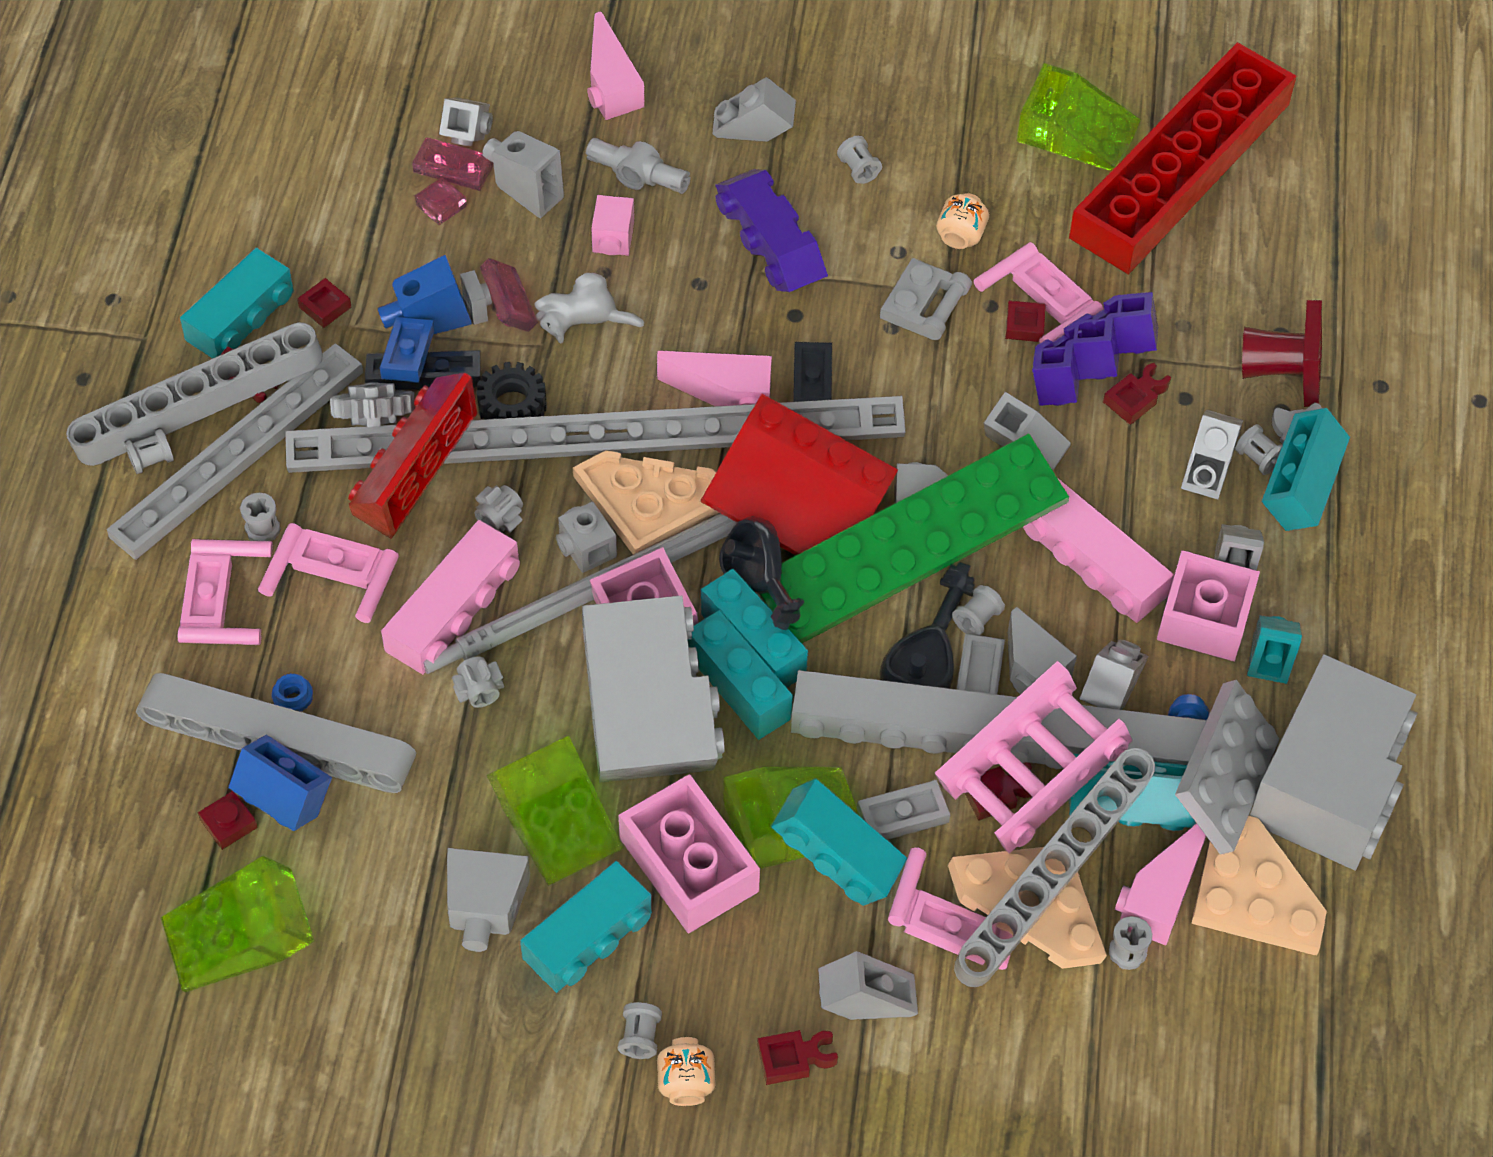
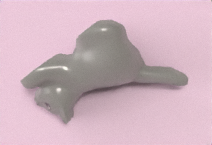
(586, 304)

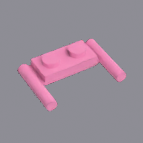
(1043, 284)
(334, 560)
(208, 592)
(934, 917)

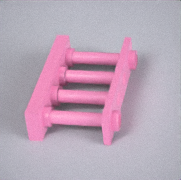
(1023, 719)

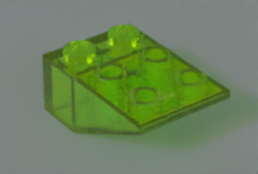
(1076, 119)
(757, 798)
(555, 810)
(237, 925)

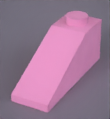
(614, 80)
(716, 377)
(1162, 885)

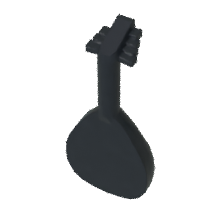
(756, 556)
(926, 653)

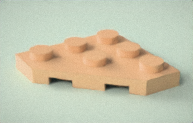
(646, 497)
(1259, 894)
(1063, 930)

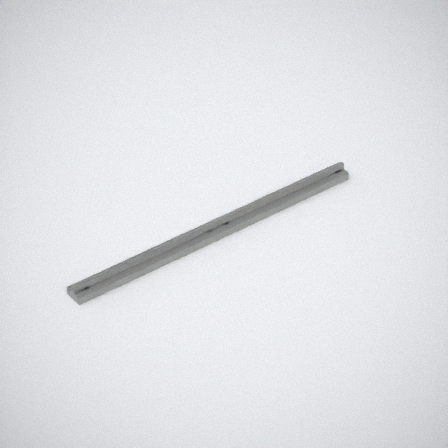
(547, 434)

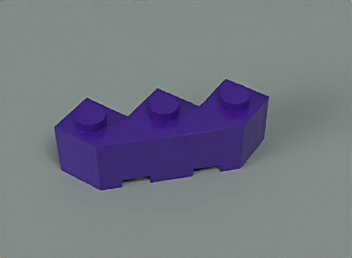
(771, 230)
(1093, 347)

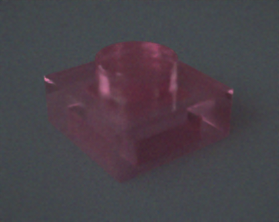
(440, 201)

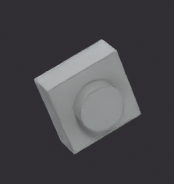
(475, 297)

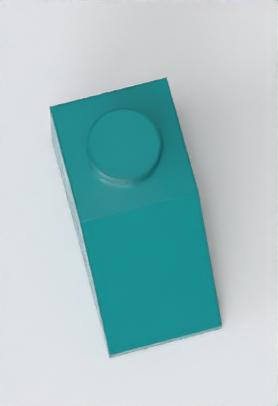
(1274, 648)

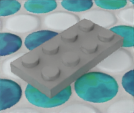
(1227, 767)

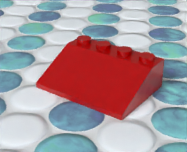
(415, 453)
(796, 478)

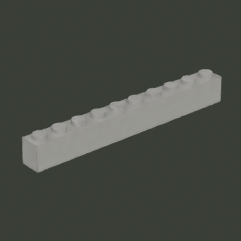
(949, 718)

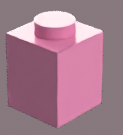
(612, 225)

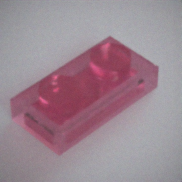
(453, 163)
(508, 295)

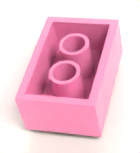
(689, 853)

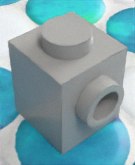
(465, 120)
(586, 537)

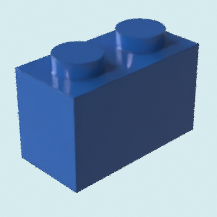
(279, 782)

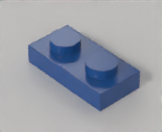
(407, 349)

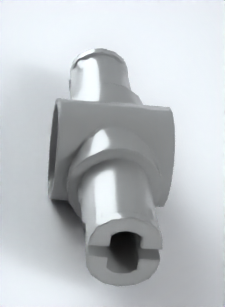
(638, 165)

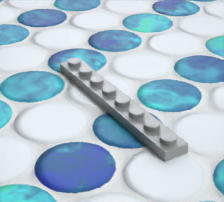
(233, 453)

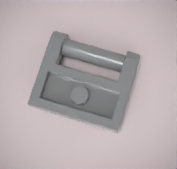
(916, 292)

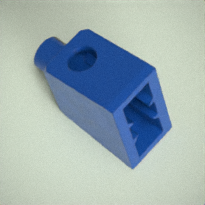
(428, 295)

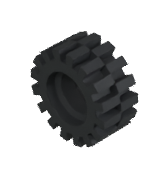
(507, 381)

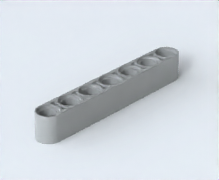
(208, 379)
(240, 720)
(1043, 882)

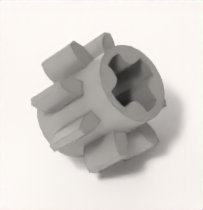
(499, 508)
(478, 682)

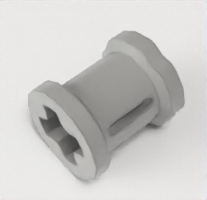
(859, 160)
(1248, 445)
(149, 451)
(260, 517)
(978, 610)
(1140, 940)
(640, 1030)

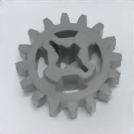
(372, 404)

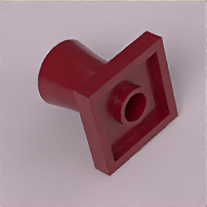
(1287, 353)

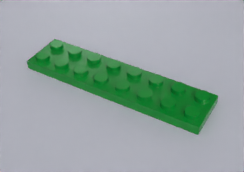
(919, 536)

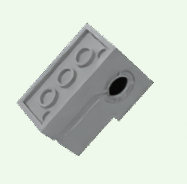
(645, 692)
(1338, 764)

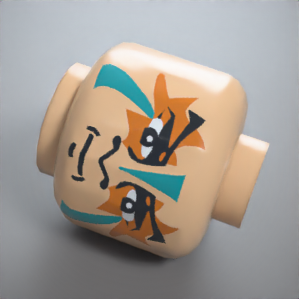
(962, 221)
(686, 1072)

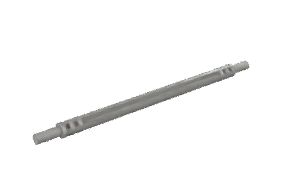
(572, 596)

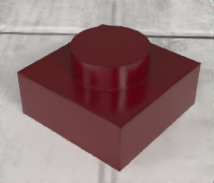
(324, 302)
(1025, 321)
(227, 820)

